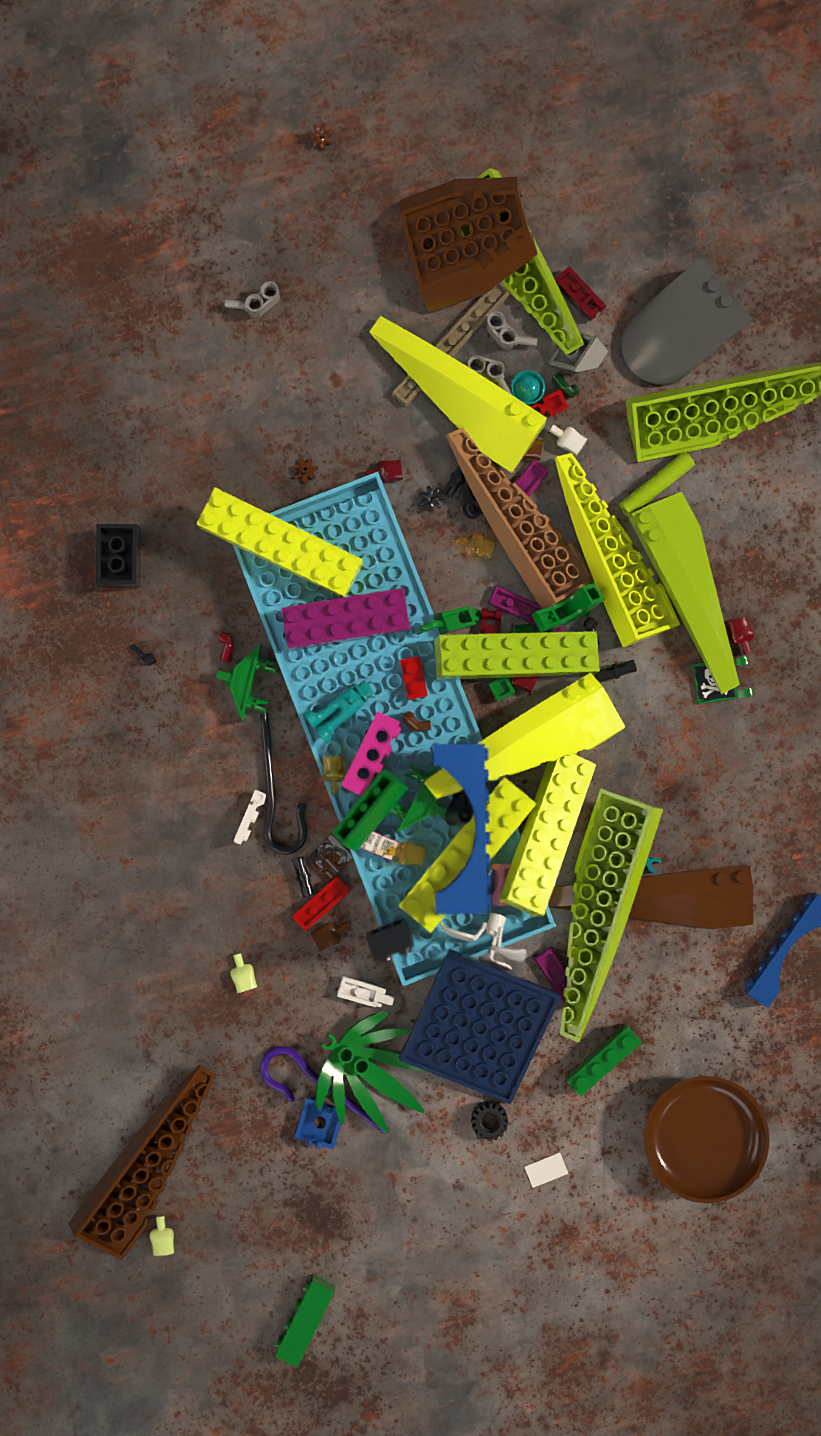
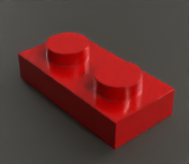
(413, 678)

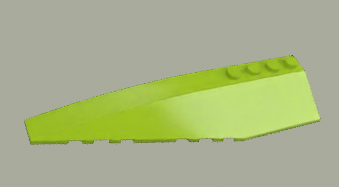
(716, 410)
(604, 890)

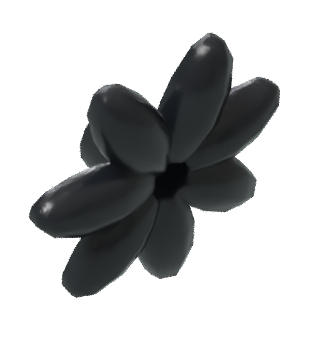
(431, 494)

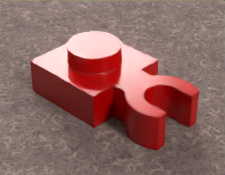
(553, 404)

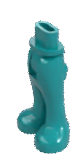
(348, 702)

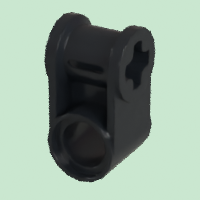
(459, 810)

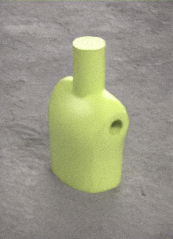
(243, 975)
(162, 1238)

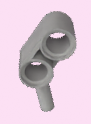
(260, 297)
(504, 329)
(486, 366)

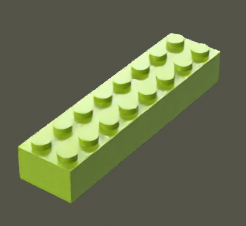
(516, 655)

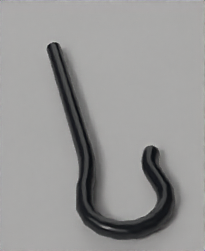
(271, 799)

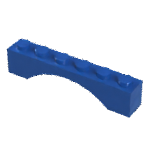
(765, 983)

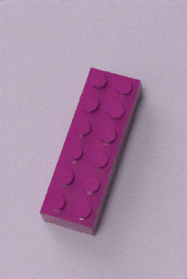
(345, 619)

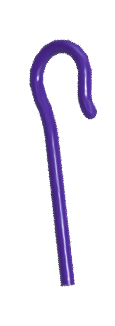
(310, 1074)

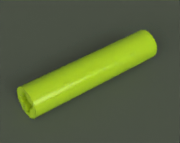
(657, 484)

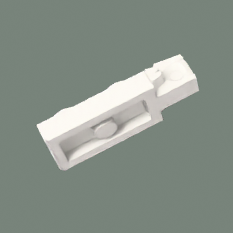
(250, 816)
(364, 992)

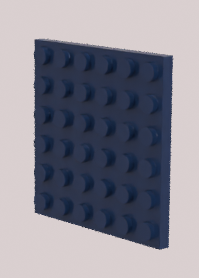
(479, 1026)

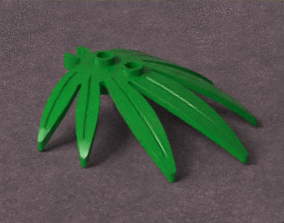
(352, 1058)

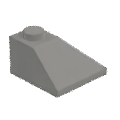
(584, 358)

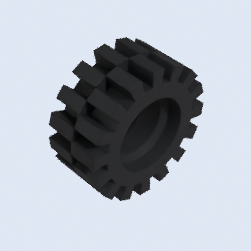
(489, 1133)

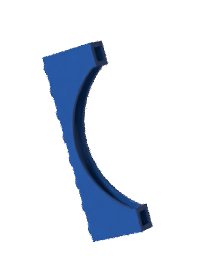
(469, 888)

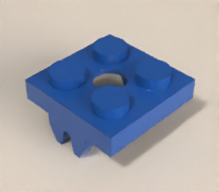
(310, 1133)

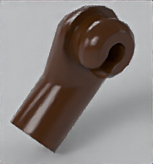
(414, 724)

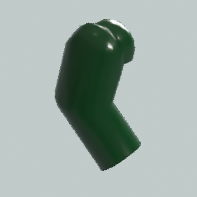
(568, 390)

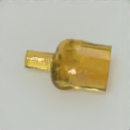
(478, 545)
(333, 772)
(408, 854)

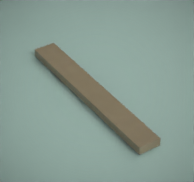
(458, 336)

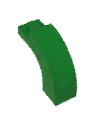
(569, 609)

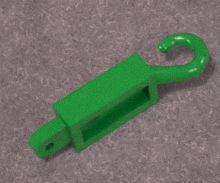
(449, 622)

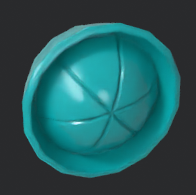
(528, 387)

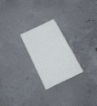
(546, 1170)

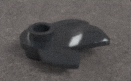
(468, 499)

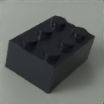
(118, 555)
(390, 940)

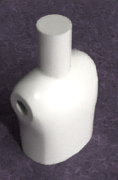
(569, 439)

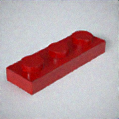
(321, 903)

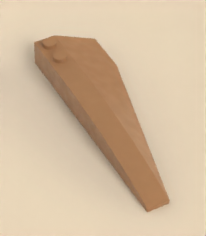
(534, 546)

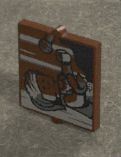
(330, 857)

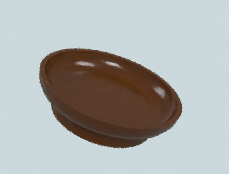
(706, 1139)

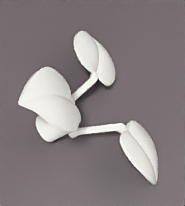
(494, 928)

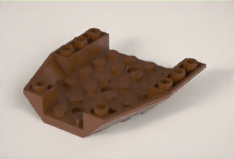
(470, 264)

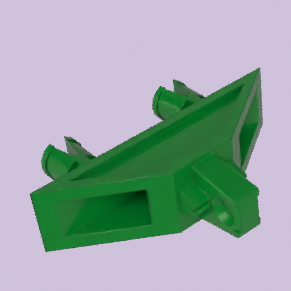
(242, 680)
(424, 803)

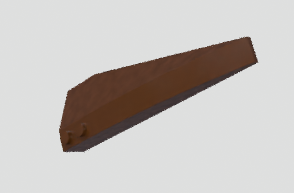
(690, 898)
(129, 1190)

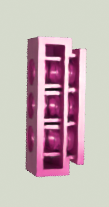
(380, 723)

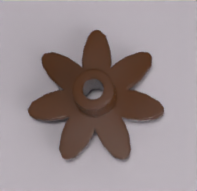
(324, 139)
(304, 474)

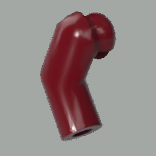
(227, 649)

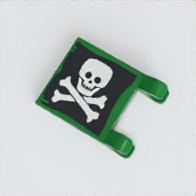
(707, 689)

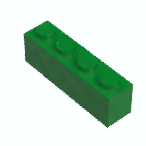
(369, 810)
(602, 1060)
(304, 1321)

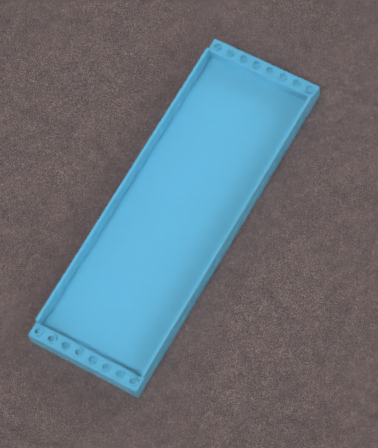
(363, 524)

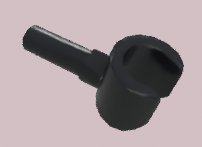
(589, 624)
(148, 659)

